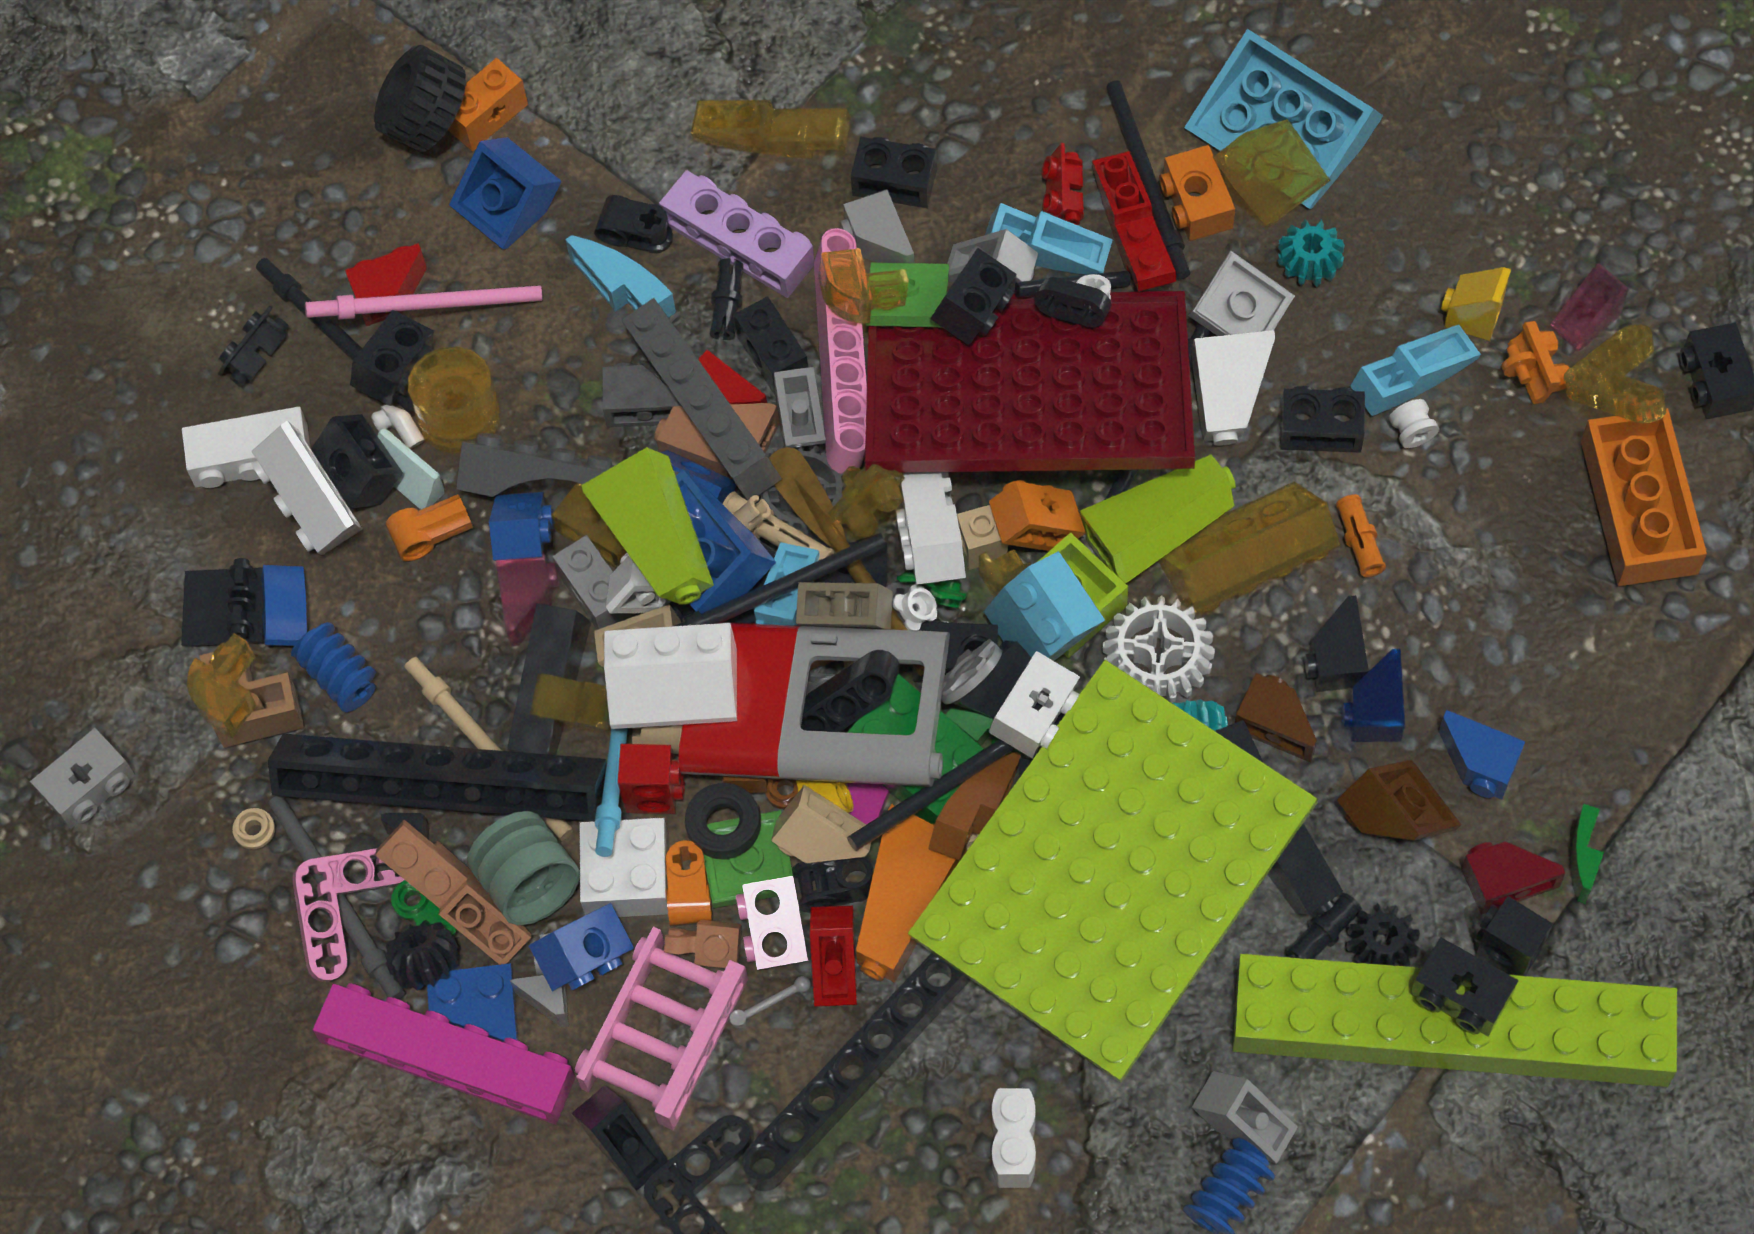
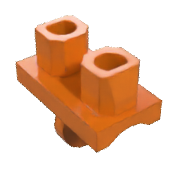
(1532, 362)

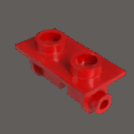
(1062, 173)

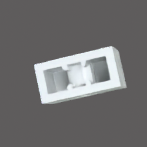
(1042, 683)

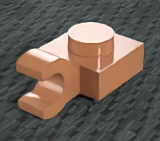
(712, 943)

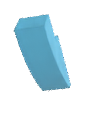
(1057, 241)
(617, 276)
(1414, 368)

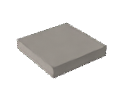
(1240, 300)

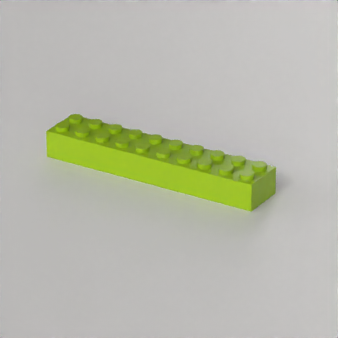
(1373, 1018)

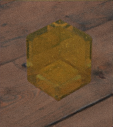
(1001, 570)

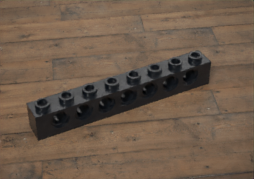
(436, 776)

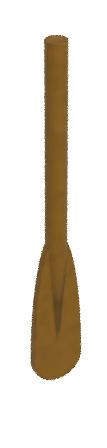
(811, 503)

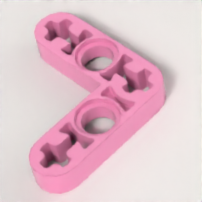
(332, 885)

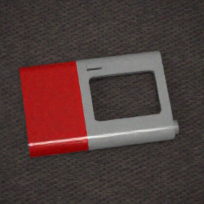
(771, 701)

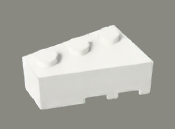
(930, 528)

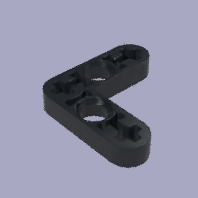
(688, 1185)

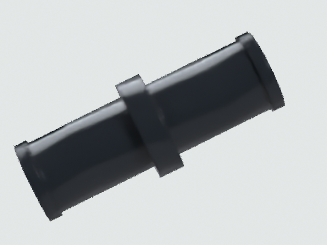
(726, 299)
(1325, 929)

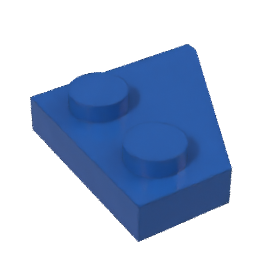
(478, 998)

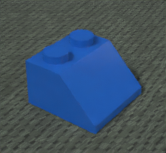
(504, 191)

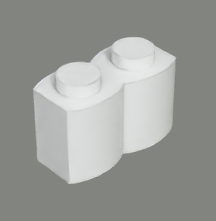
(1013, 1142)

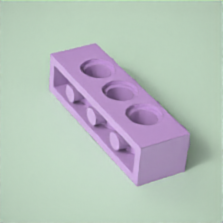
(714, 232)

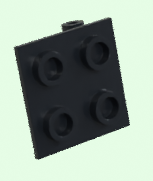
(222, 604)

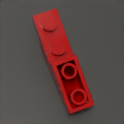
(1132, 221)

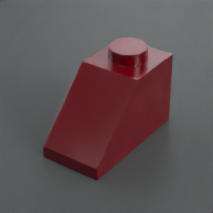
(1508, 871)

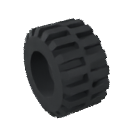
(420, 98)

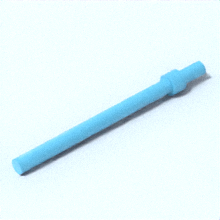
(608, 813)

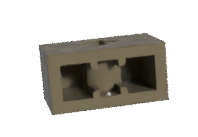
(844, 605)

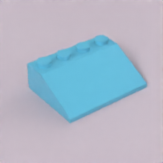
(1269, 86)

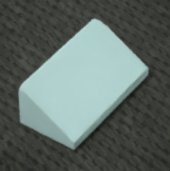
(419, 480)

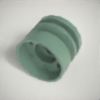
(523, 868)

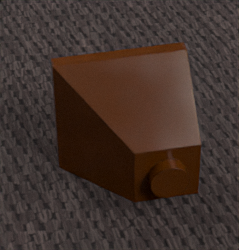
(1397, 803)

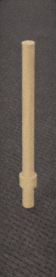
(438, 693)

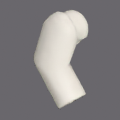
(401, 421)

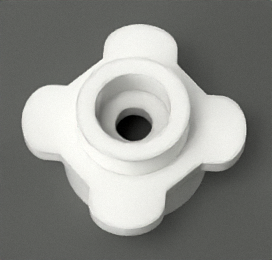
(924, 603)

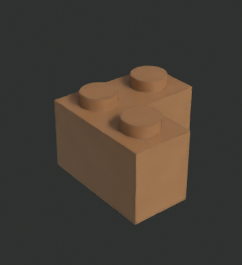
(276, 708)

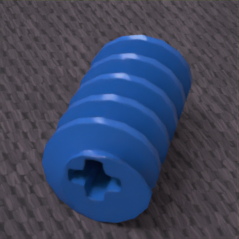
(335, 667)
(1229, 1188)

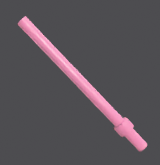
(346, 306)

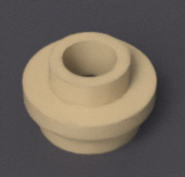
(249, 818)

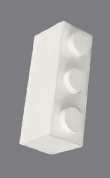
(224, 448)

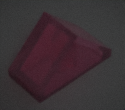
(1591, 308)

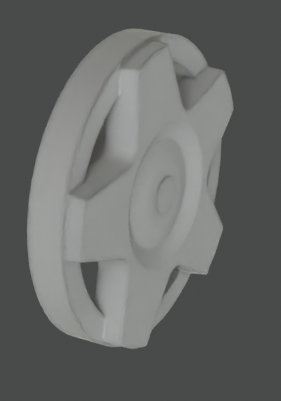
(970, 671)

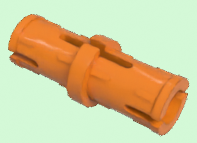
(1360, 535)

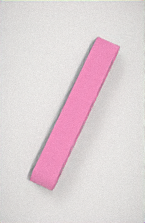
(841, 371)

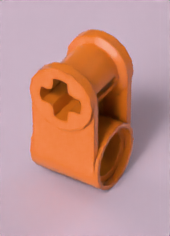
(687, 889)

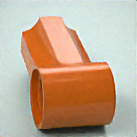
(418, 530)

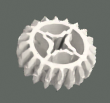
(1175, 651)

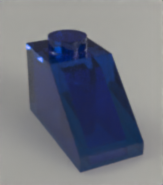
(1377, 703)

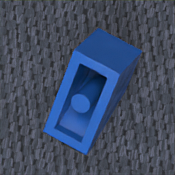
(1480, 754)

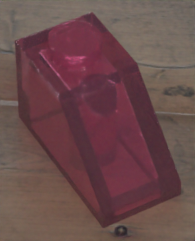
(521, 586)

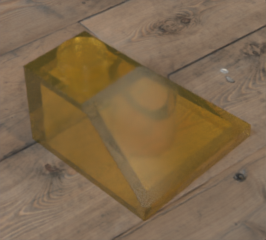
(1272, 170)

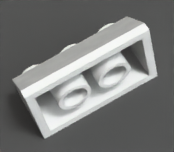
(304, 490)
(671, 675)

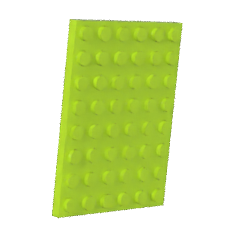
(1113, 870)

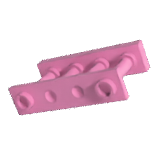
(686, 1061)

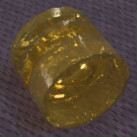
(453, 397)

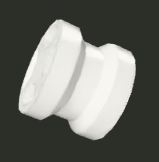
(1414, 423)

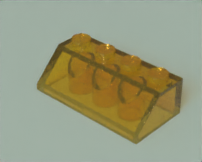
(1250, 547)

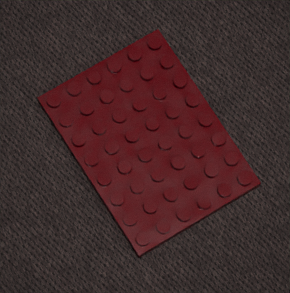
(1035, 392)

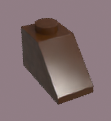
(1277, 717)

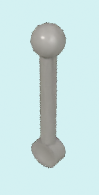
(739, 1018)

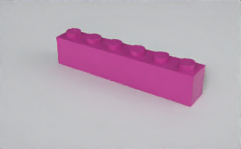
(444, 1052)

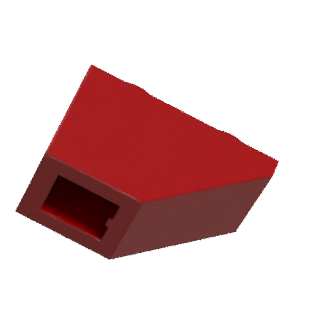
(387, 276)

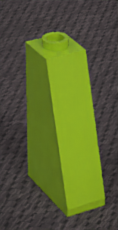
(1157, 516)
(652, 523)

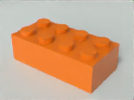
(1643, 499)

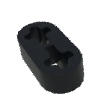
(1072, 302)

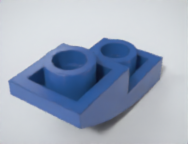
(284, 604)

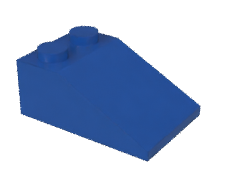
(729, 547)

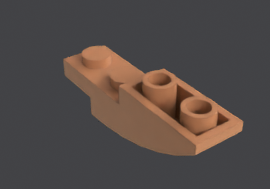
(453, 890)

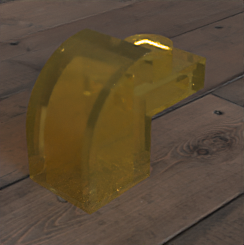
(854, 293)
(215, 689)
(571, 702)

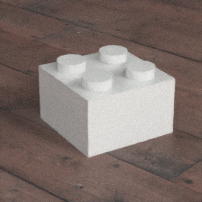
(632, 875)

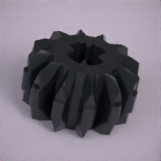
(1387, 924)
(421, 955)

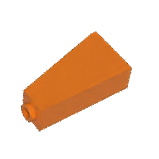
(900, 890)

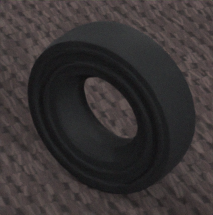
(719, 796)

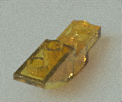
(761, 129)

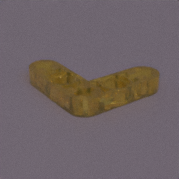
(1595, 379)

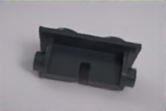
(261, 334)

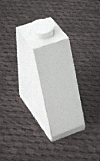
(1228, 381)

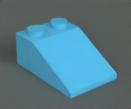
(1044, 609)

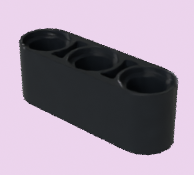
(858, 684)

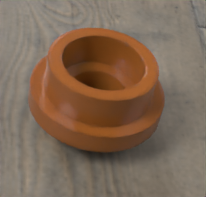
(774, 797)

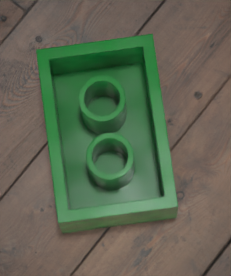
(899, 717)

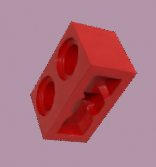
(649, 779)

